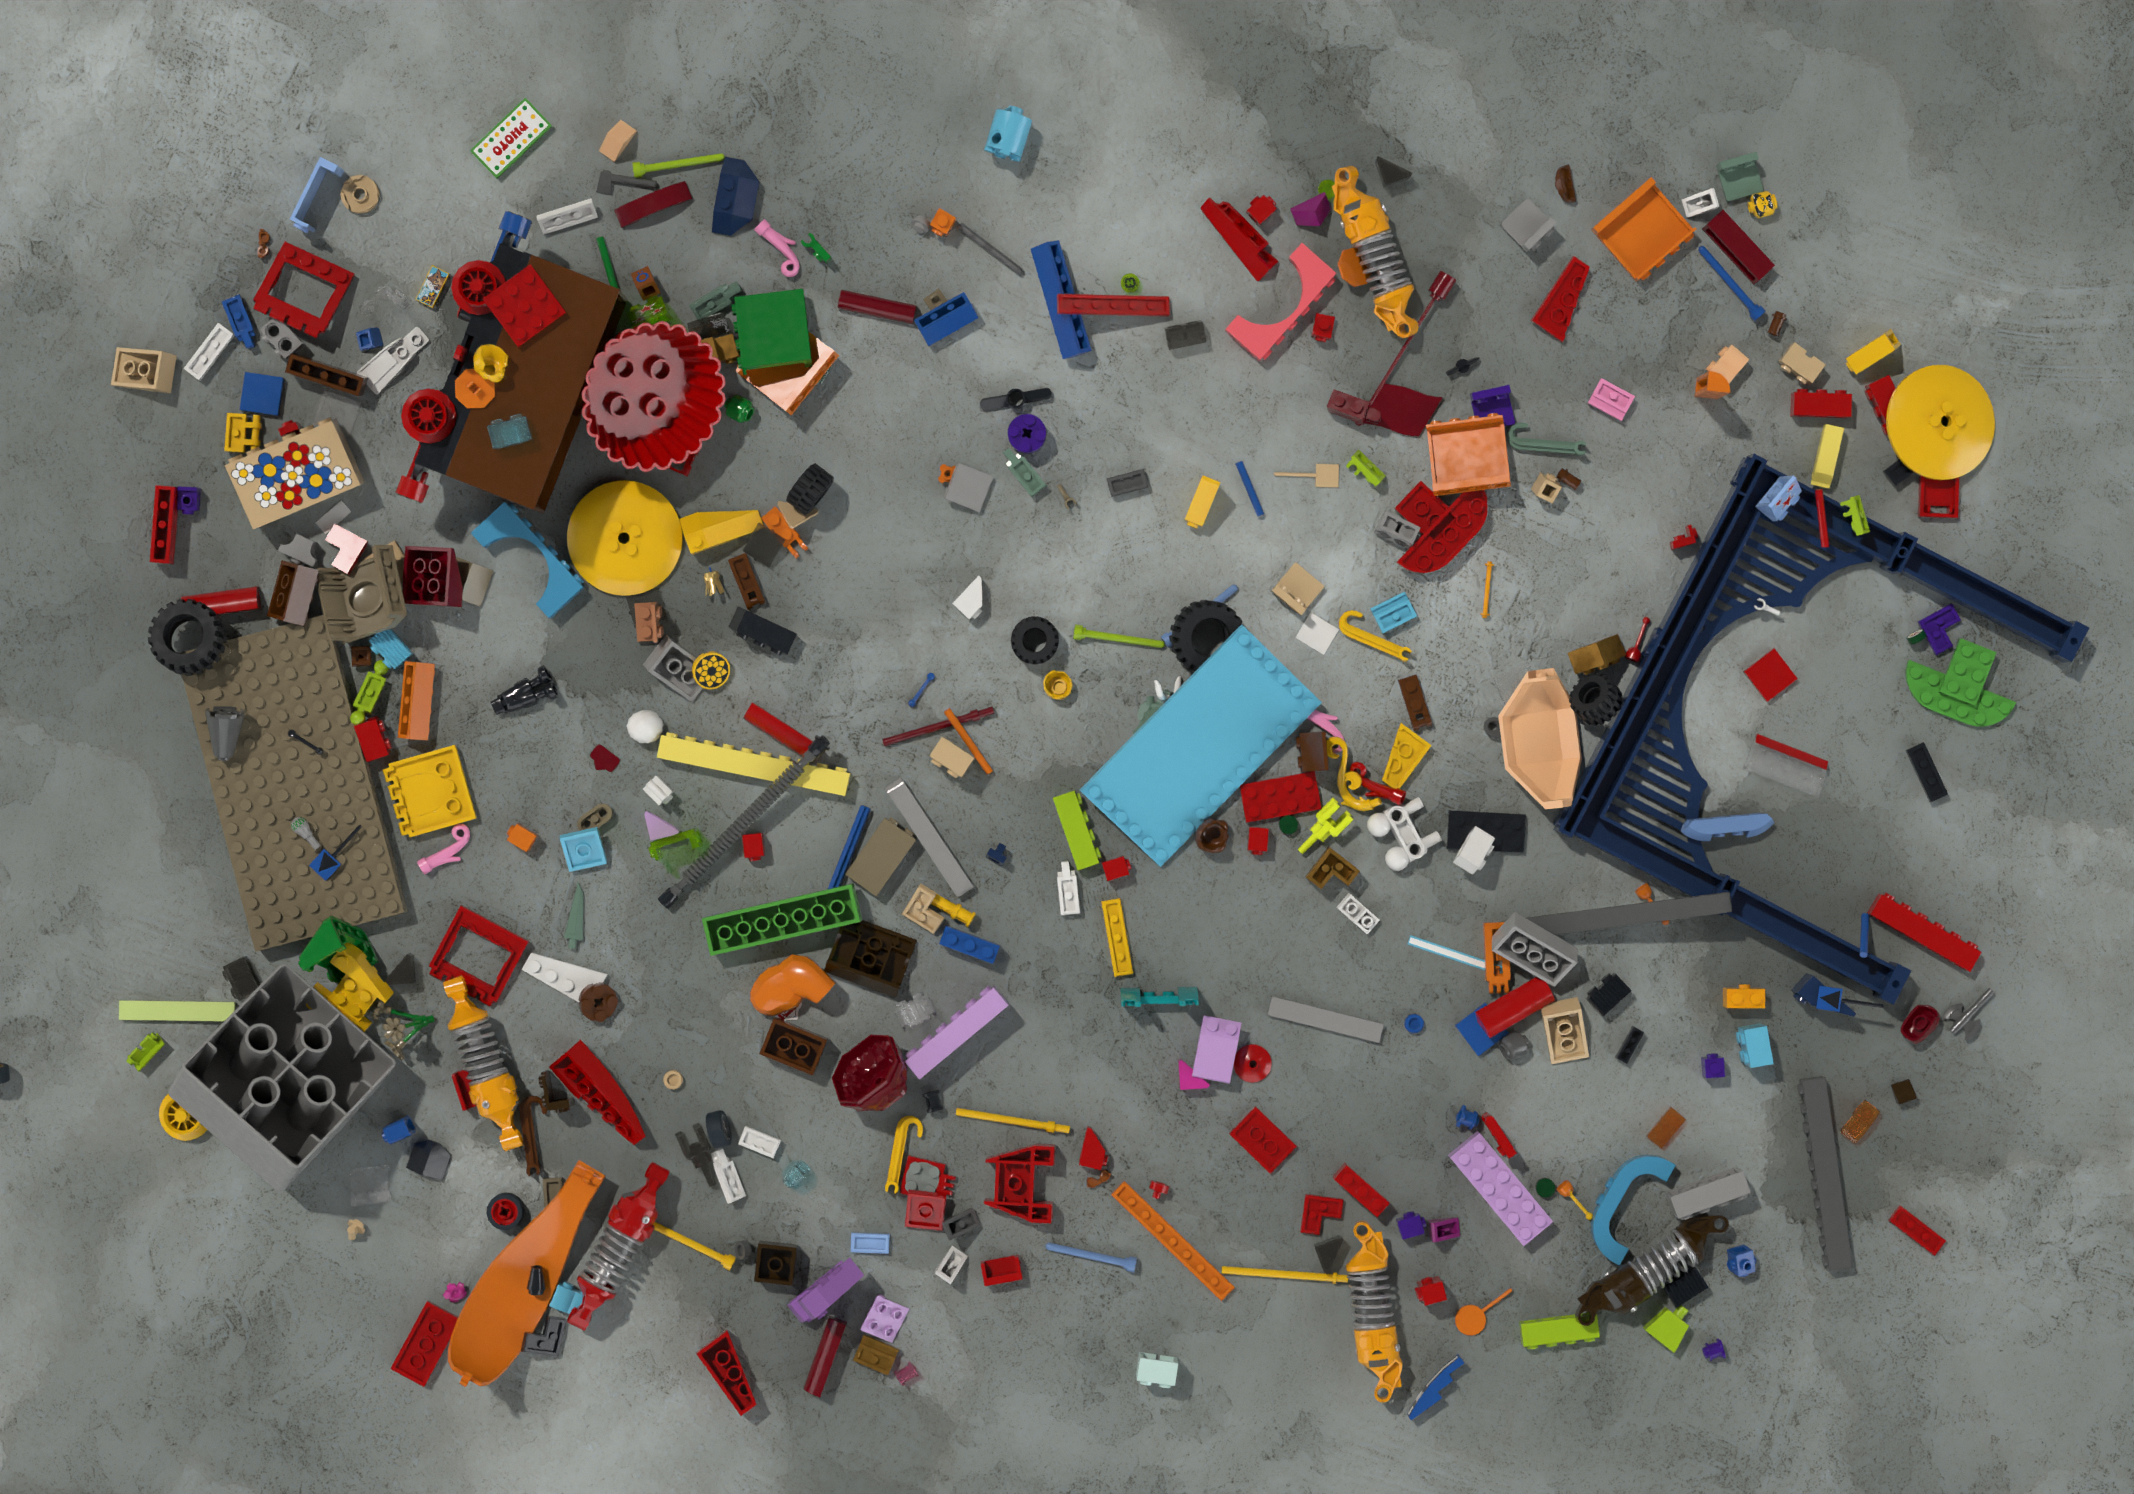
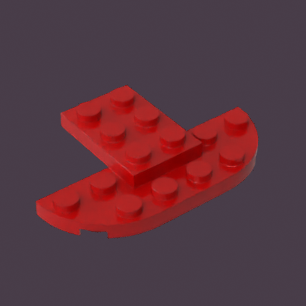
(1442, 528)

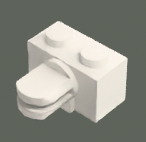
(1474, 850)

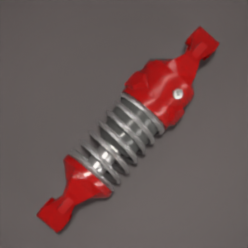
(628, 1227)

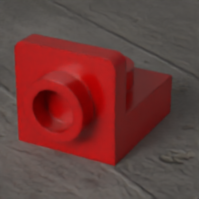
(1323, 327)
(1682, 541)

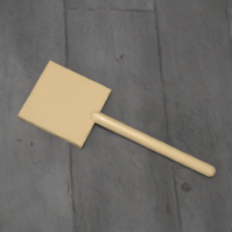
(1326, 475)

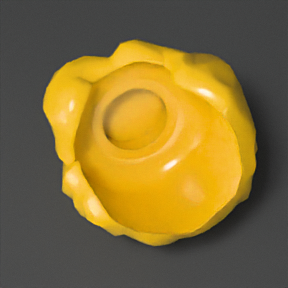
(490, 362)

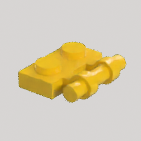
(236, 432)

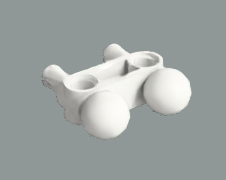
(1404, 832)

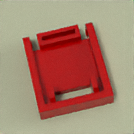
(1938, 493)
(1505, 1146)

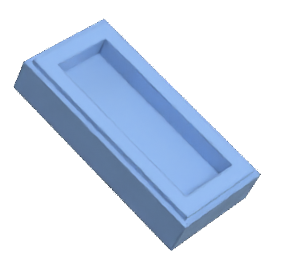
(870, 1242)

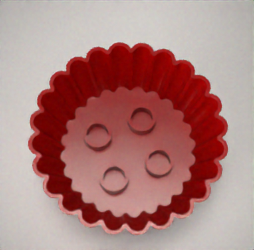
(652, 396)

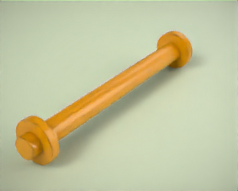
(1487, 588)

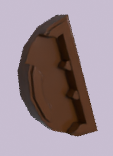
(1565, 184)

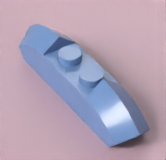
(1703, 828)

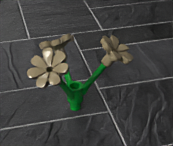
(394, 1028)

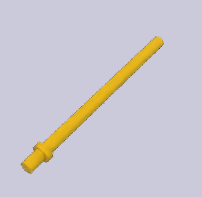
(1285, 1274)

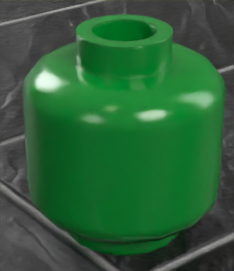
(739, 408)

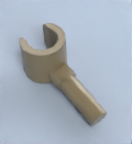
(1066, 497)

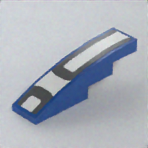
(1430, 1394)

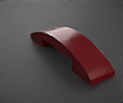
(653, 203)

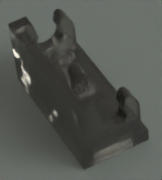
(710, 326)
(1185, 334)

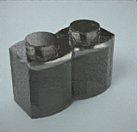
(242, 978)

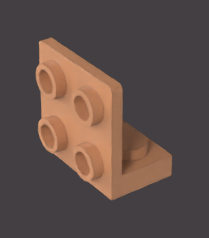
(647, 621)

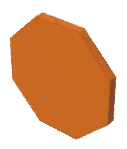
(1350, 268)
(473, 389)

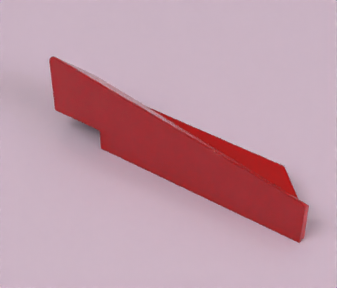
(1241, 237)

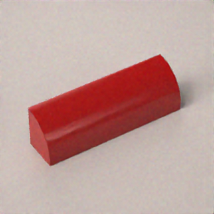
(229, 600)
(777, 729)
(1514, 1006)

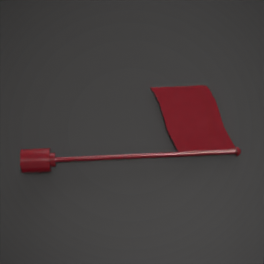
(1401, 407)

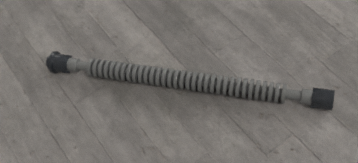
(742, 823)

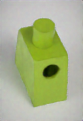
(1668, 1327)

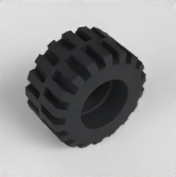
(809, 488)
(1022, 628)
(1603, 707)

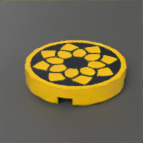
(710, 670)

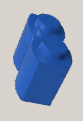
(398, 1130)

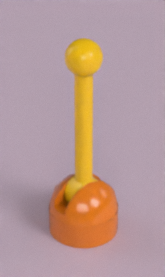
(1566, 1190)

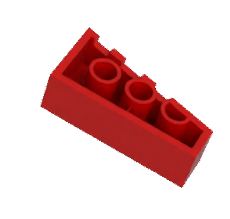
(724, 1366)

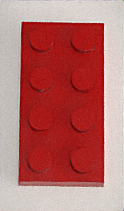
(1280, 796)
(425, 1343)

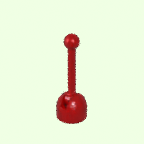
(1633, 653)

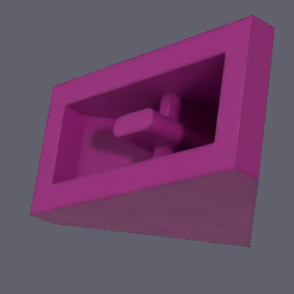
(1311, 211)
(1444, 1229)

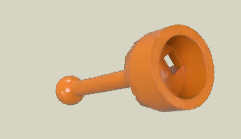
(1644, 892)

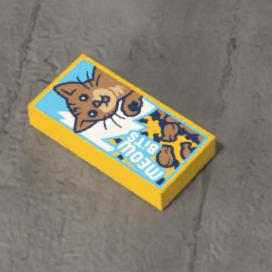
(432, 286)

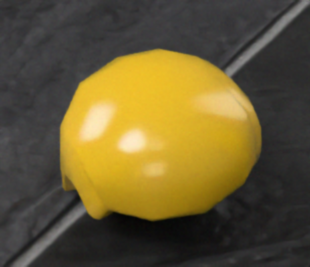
(1057, 685)

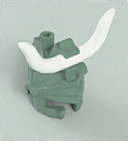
(1149, 707)

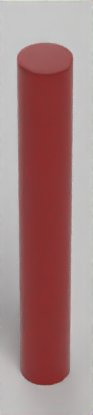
(1821, 518)

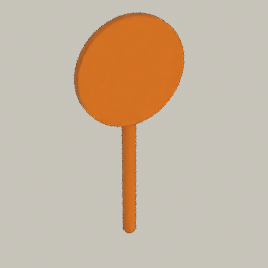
(1471, 1318)

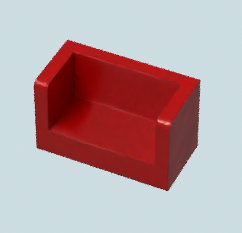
(1001, 1270)

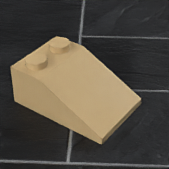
(143, 369)
(1564, 1030)

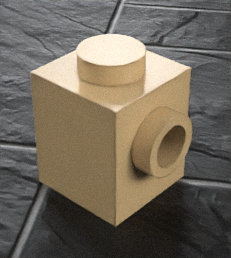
(1546, 487)

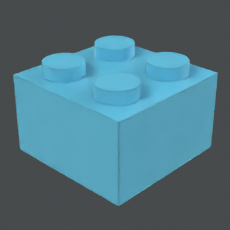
(1754, 1045)

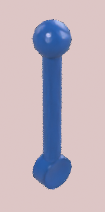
(912, 702)

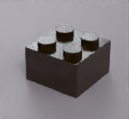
(775, 1263)

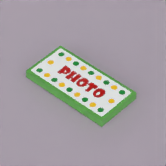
(511, 138)

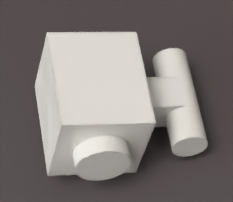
(658, 790)

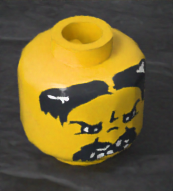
(1762, 204)

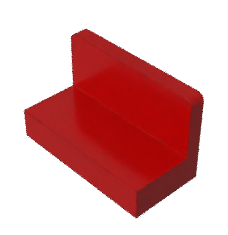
(462, 1088)

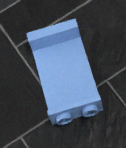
(310, 191)

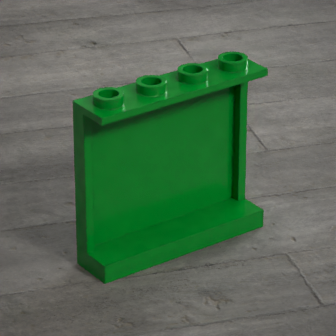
(772, 330)

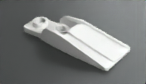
(392, 360)

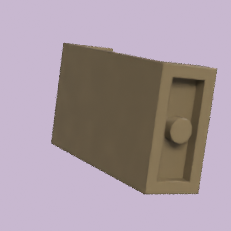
(881, 855)

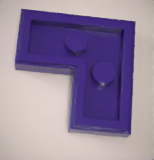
(1934, 628)

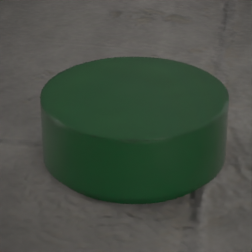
(1288, 824)
(1545, 1187)

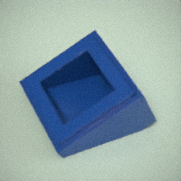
(369, 339)

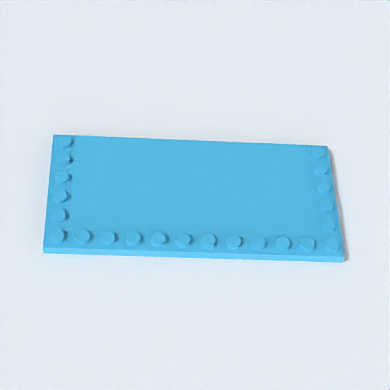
(1200, 745)

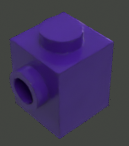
(1713, 1066)
(1411, 1225)

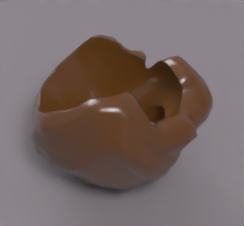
(1212, 835)

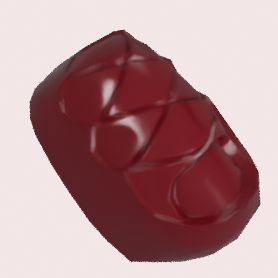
(1920, 1023)

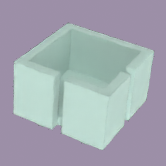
(1157, 1371)

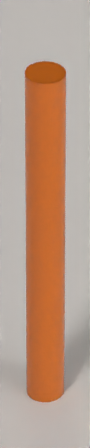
(968, 741)

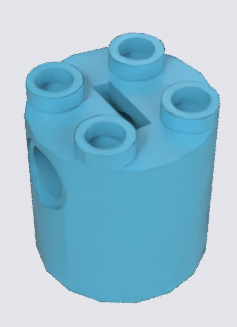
(1008, 133)

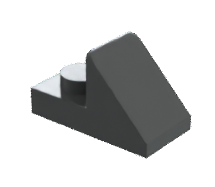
(960, 1223)

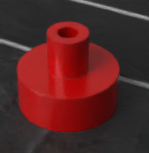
(1158, 1188)

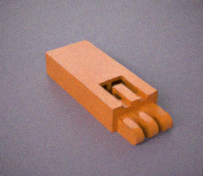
(1497, 979)

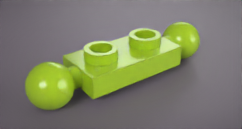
(369, 693)

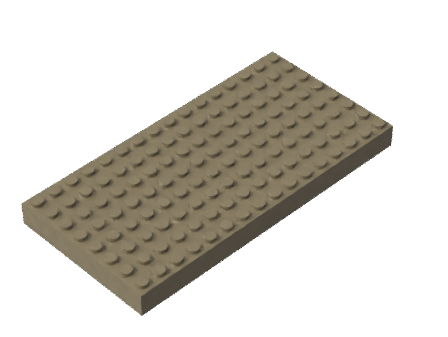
(296, 683)

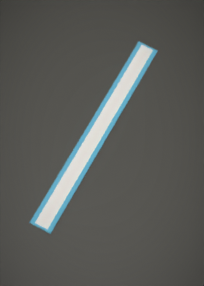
(1449, 953)

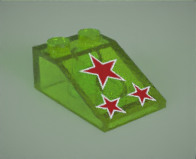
(651, 312)

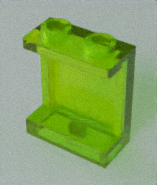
(692, 834)

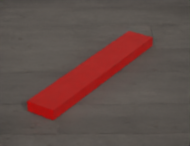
(1113, 305)

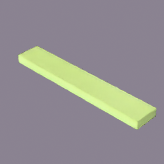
(175, 1010)

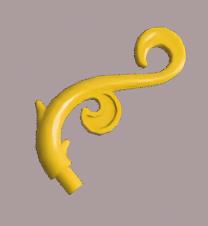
(1354, 777)

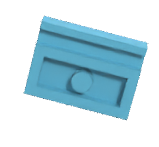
(1393, 612)

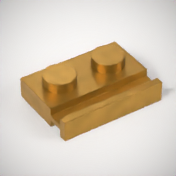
(876, 1354)

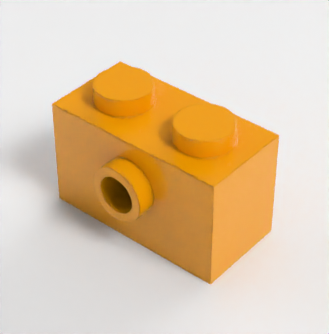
(1743, 997)

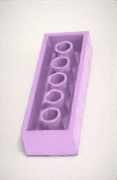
(956, 1032)
(1500, 1188)

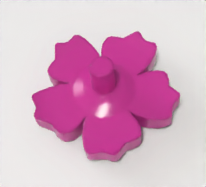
(455, 1292)

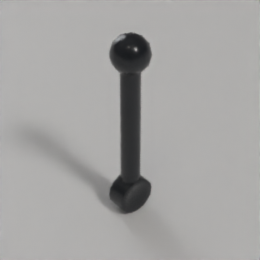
(292, 733)

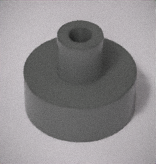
(744, 1249)

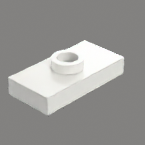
(759, 1141)

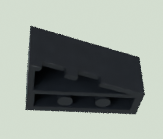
(762, 630)

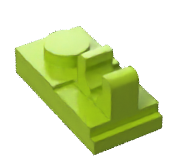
(1367, 467)
(1859, 521)

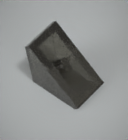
(1390, 172)
(403, 973)
(1327, 1251)

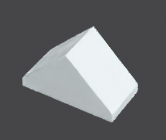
(1700, 203)
(951, 1264)

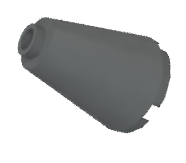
(224, 730)

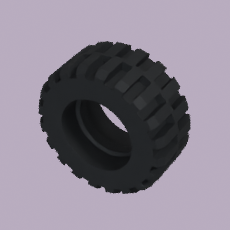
(1189, 618)
(168, 622)

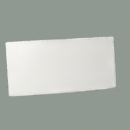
(1358, 913)

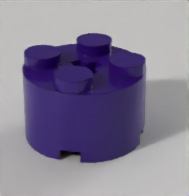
(1027, 422)

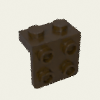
(548, 1101)

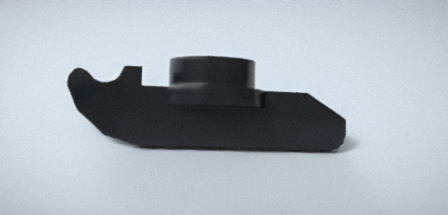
(1462, 366)

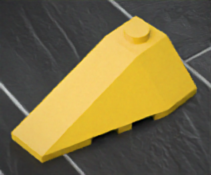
(712, 529)

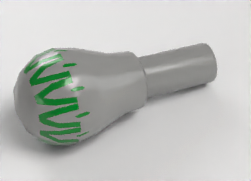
(301, 827)

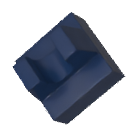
(996, 855)

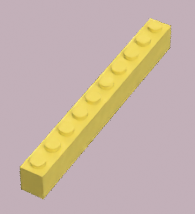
(750, 764)

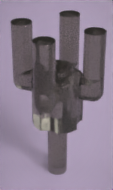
(698, 1152)

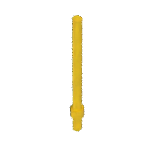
(1049, 1126)

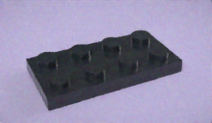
(1504, 827)

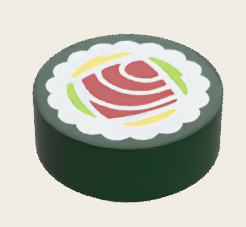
(1916, 636)

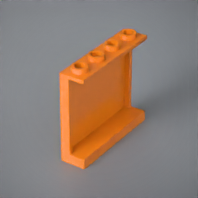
(1643, 230)
(1468, 454)

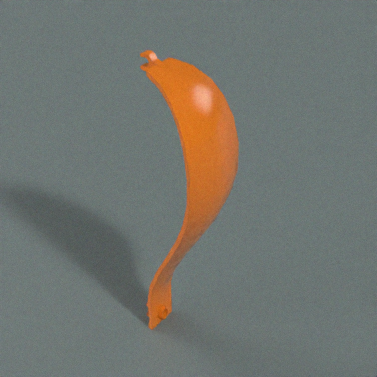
(499, 1307)

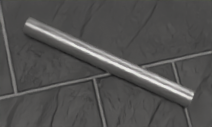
(991, 249)

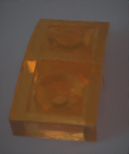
(1860, 1122)

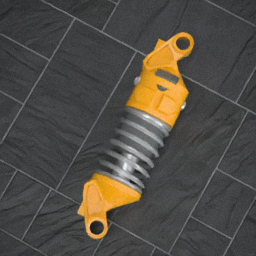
(1369, 231)
(491, 1083)
(1373, 1329)

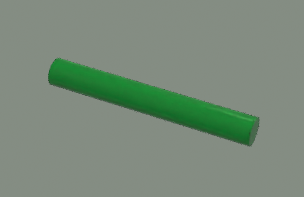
(606, 261)

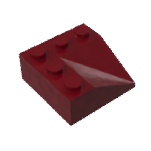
(431, 577)

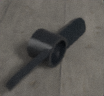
(1003, 400)

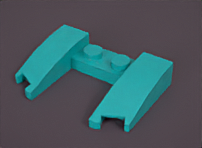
(1185, 997)

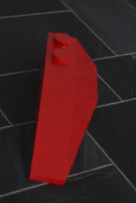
(591, 1081)

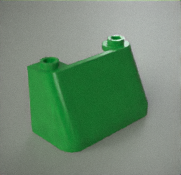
(328, 940)

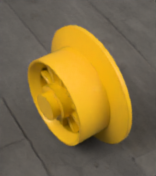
(178, 1121)

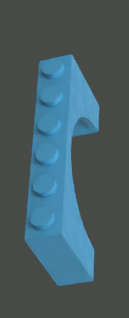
(561, 584)

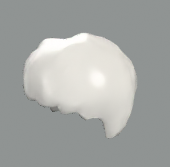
(645, 726)

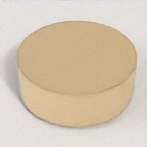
(673, 1079)

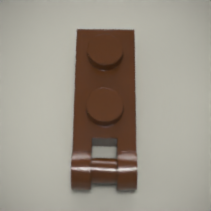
(746, 580)
(1414, 702)

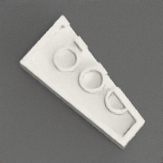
(562, 975)

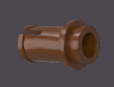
(1776, 324)
(1569, 479)

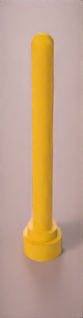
(726, 1260)

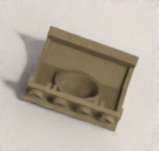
(364, 600)

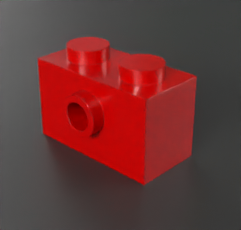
(372, 738)
(1430, 1290)

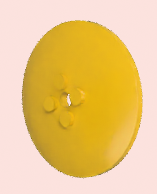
(1917, 429)
(652, 530)

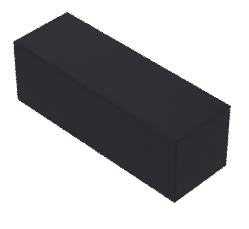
(1629, 1044)

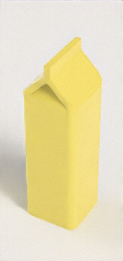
(1827, 455)

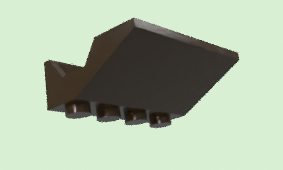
(871, 956)

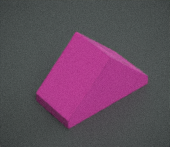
(1186, 1079)

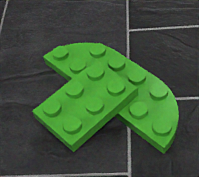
(1960, 690)

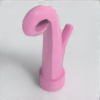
(780, 243)
(1321, 720)
(446, 855)

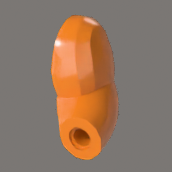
(787, 984)

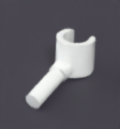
(1767, 607)

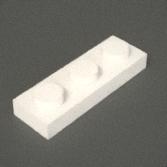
(567, 216)
(209, 351)

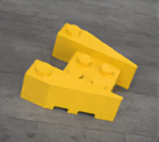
(357, 988)

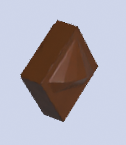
(361, 656)

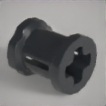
(932, 1101)

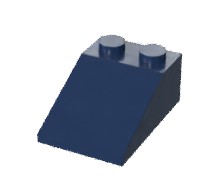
(1807, 993)

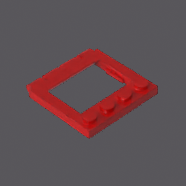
(310, 263)
(490, 931)

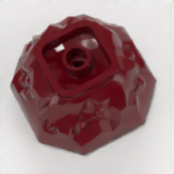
(871, 1075)

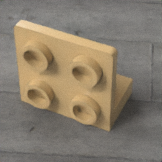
(1297, 588)

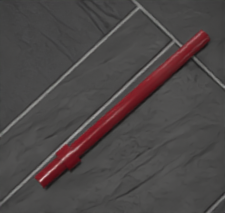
(974, 715)

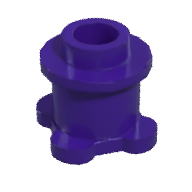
(1714, 1350)

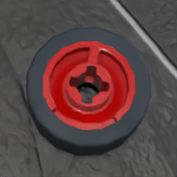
(507, 1201)

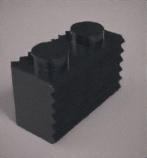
(1608, 993)
(1685, 1287)

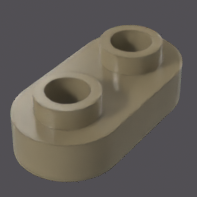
(594, 817)

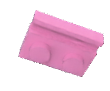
(1611, 399)

